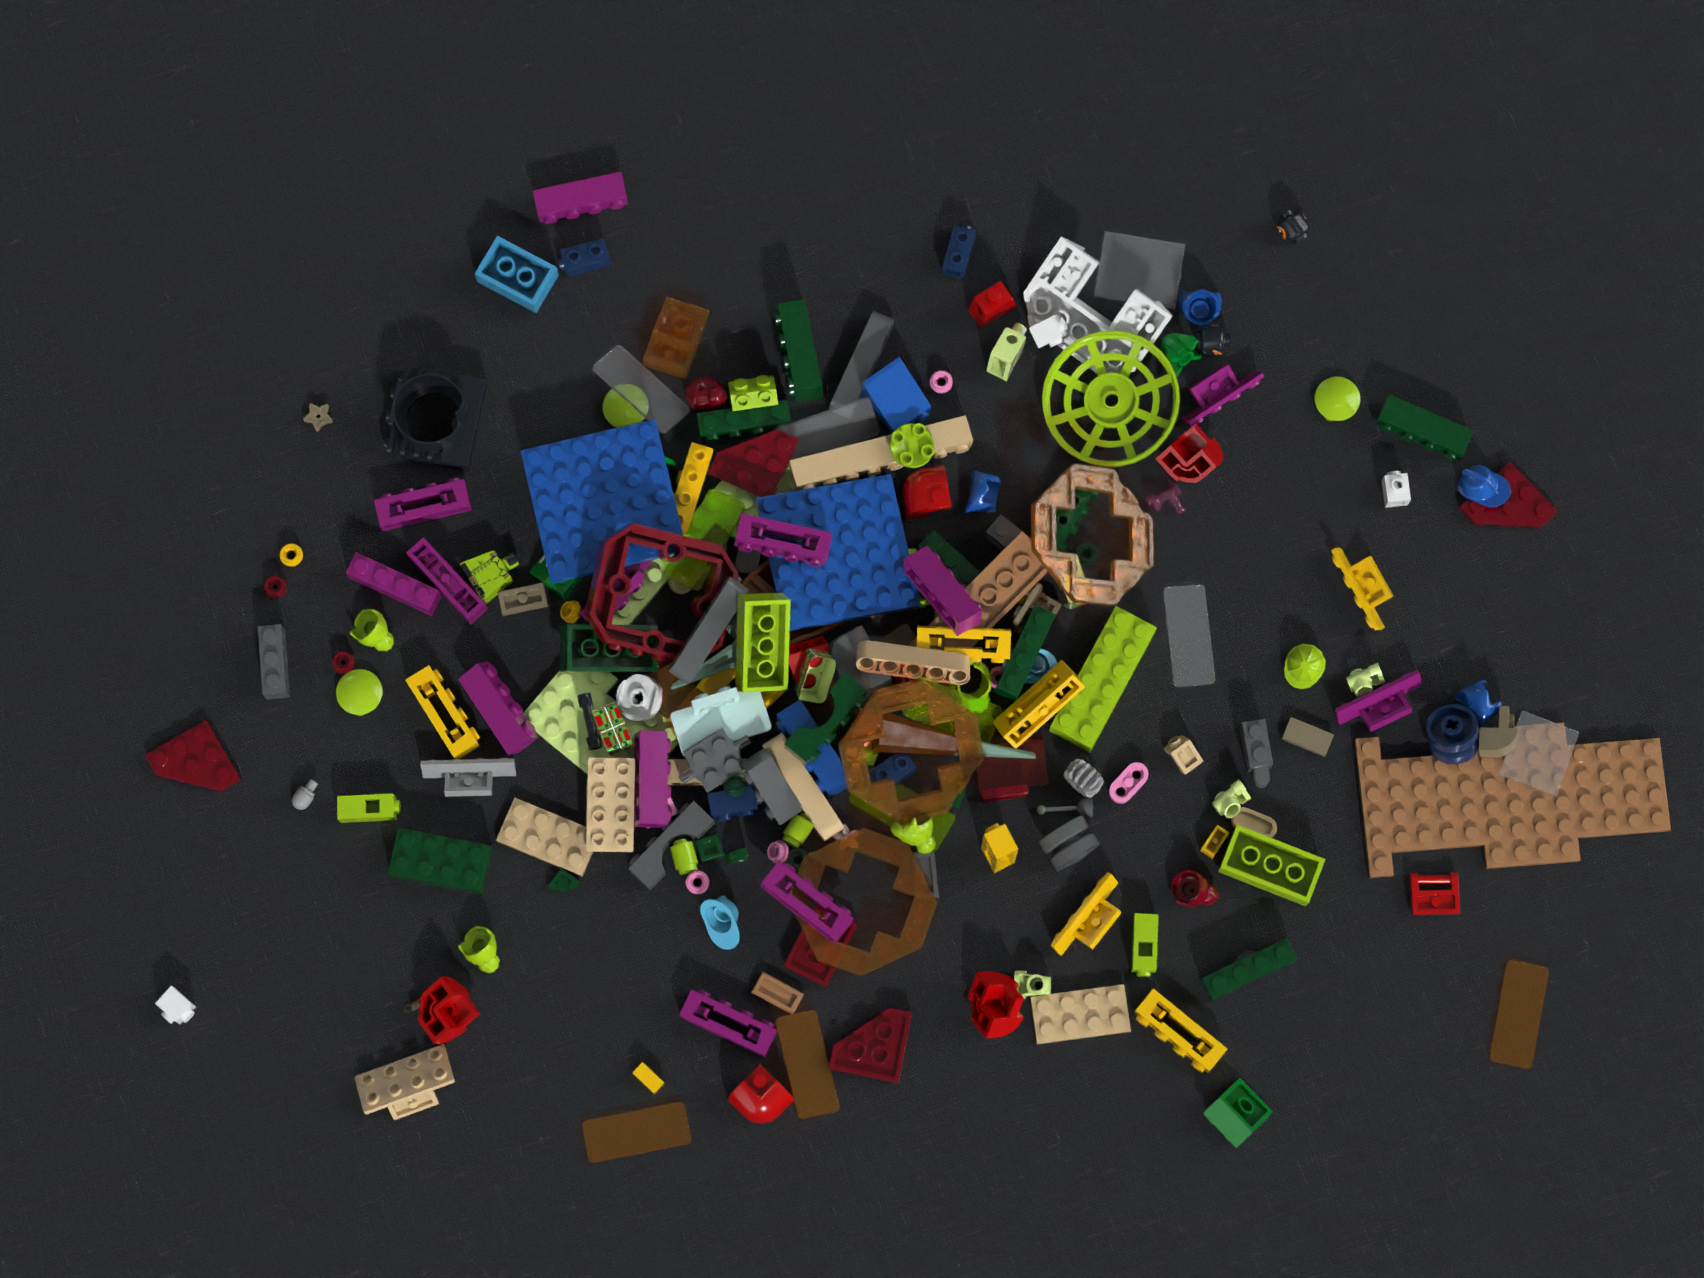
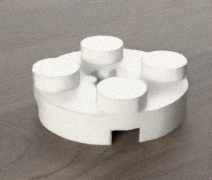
(651, 695)

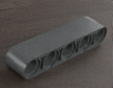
(863, 359)
(707, 631)

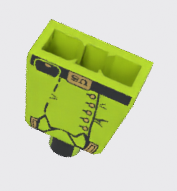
(489, 574)

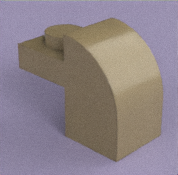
(1501, 740)

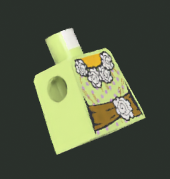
(1007, 351)

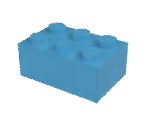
(516, 274)

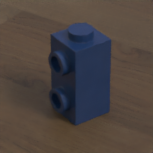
(959, 251)
(584, 257)
(898, 767)
(724, 806)

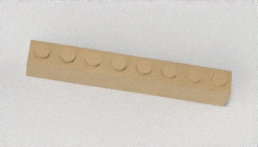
(873, 456)

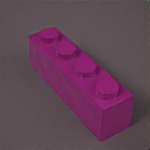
(580, 197)
(393, 584)
(942, 590)
(498, 708)
(651, 779)

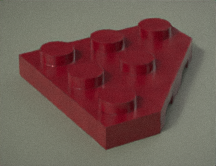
(757, 463)
(1523, 508)
(195, 760)
(874, 1048)

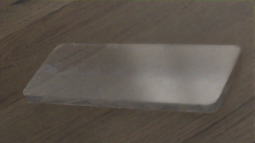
(640, 388)
(833, 428)
(1189, 635)

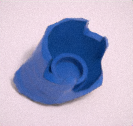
(1200, 305)
(982, 493)
(1477, 700)

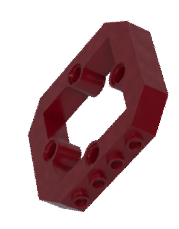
(610, 566)

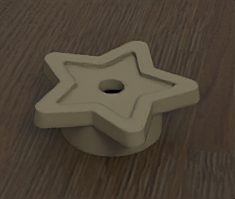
(318, 422)

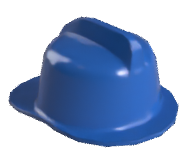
(1484, 486)

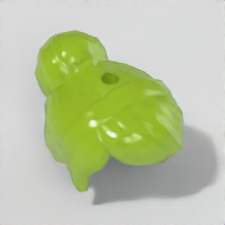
(372, 630)
(916, 833)
(474, 941)

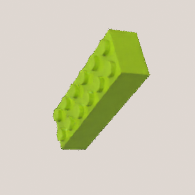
(1104, 678)

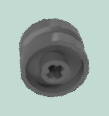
(1070, 845)

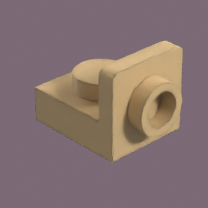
(1183, 753)

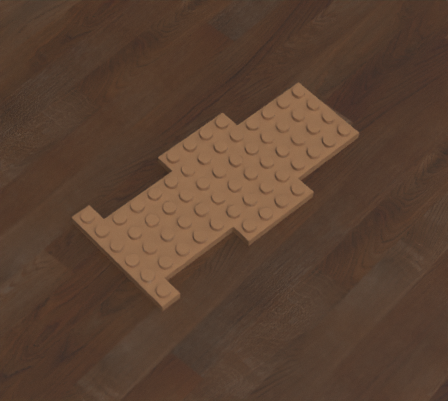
(1447, 806)

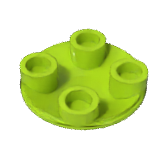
(1337, 399)
(619, 411)
(911, 445)
(359, 692)

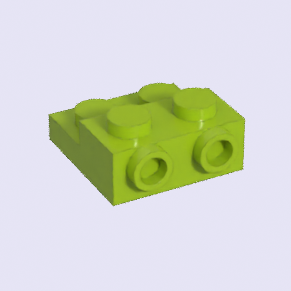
(753, 392)

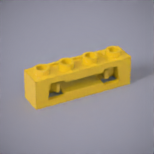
(975, 654)
(423, 680)
(1038, 704)
(999, 847)
(1165, 1033)

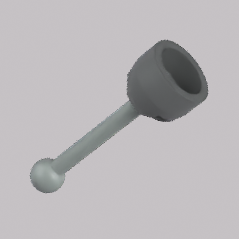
(1084, 808)

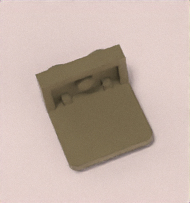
(1033, 597)

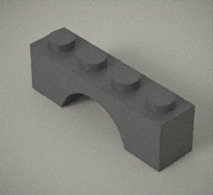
(691, 823)

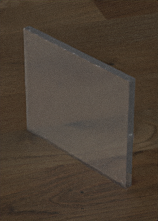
(1139, 264)

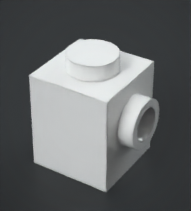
(1049, 331)
(1396, 489)
(175, 1006)

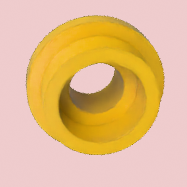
(291, 548)
(570, 611)

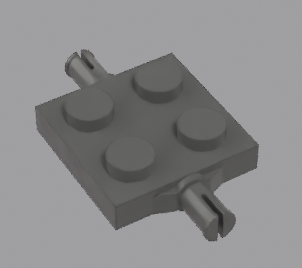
(714, 759)

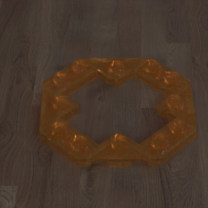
(1063, 565)
(870, 726)
(908, 881)

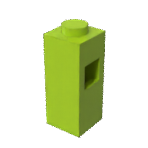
(367, 808)
(1144, 944)

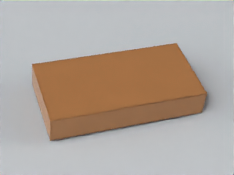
(777, 993)

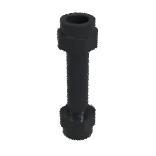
(593, 740)

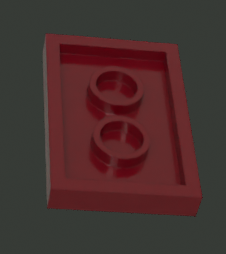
(804, 962)

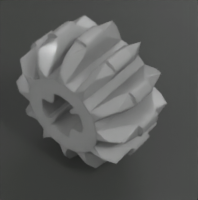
(1083, 778)

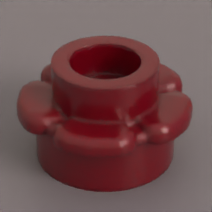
(275, 580)
(343, 656)

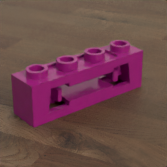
(454, 495)
(815, 547)
(447, 581)
(806, 887)
(743, 1017)

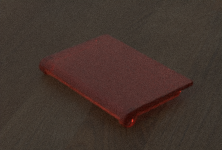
(1007, 772)

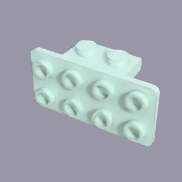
(735, 711)

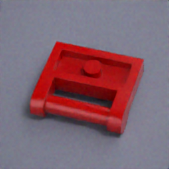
(1434, 901)

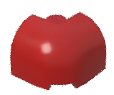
(1191, 456)
(925, 492)
(995, 1004)
(446, 1010)
(760, 1097)

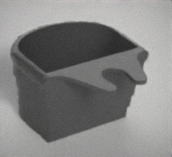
(844, 652)

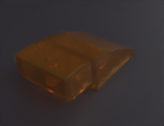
(675, 338)

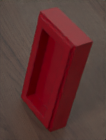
(1004, 793)

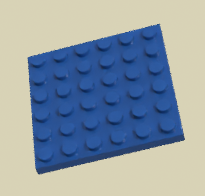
(594, 488)
(864, 555)

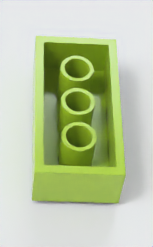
(762, 642)
(1271, 865)

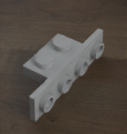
(468, 776)

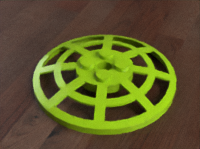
(1106, 385)

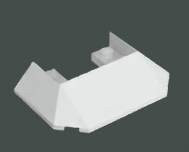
(1056, 292)

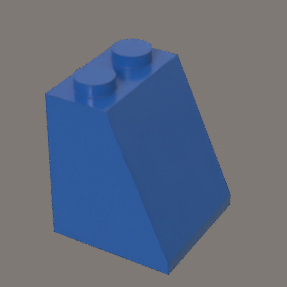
(896, 396)

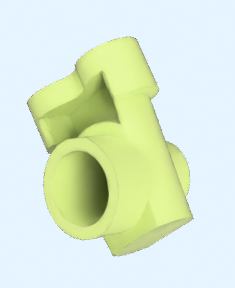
(1361, 680)
(1229, 801)
(1028, 983)

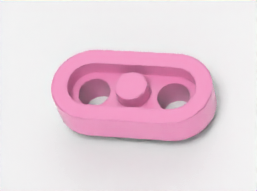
(1128, 783)

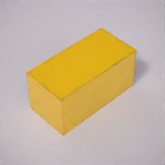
(1214, 841)
(648, 1078)

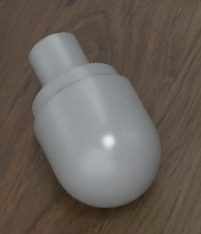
(304, 795)

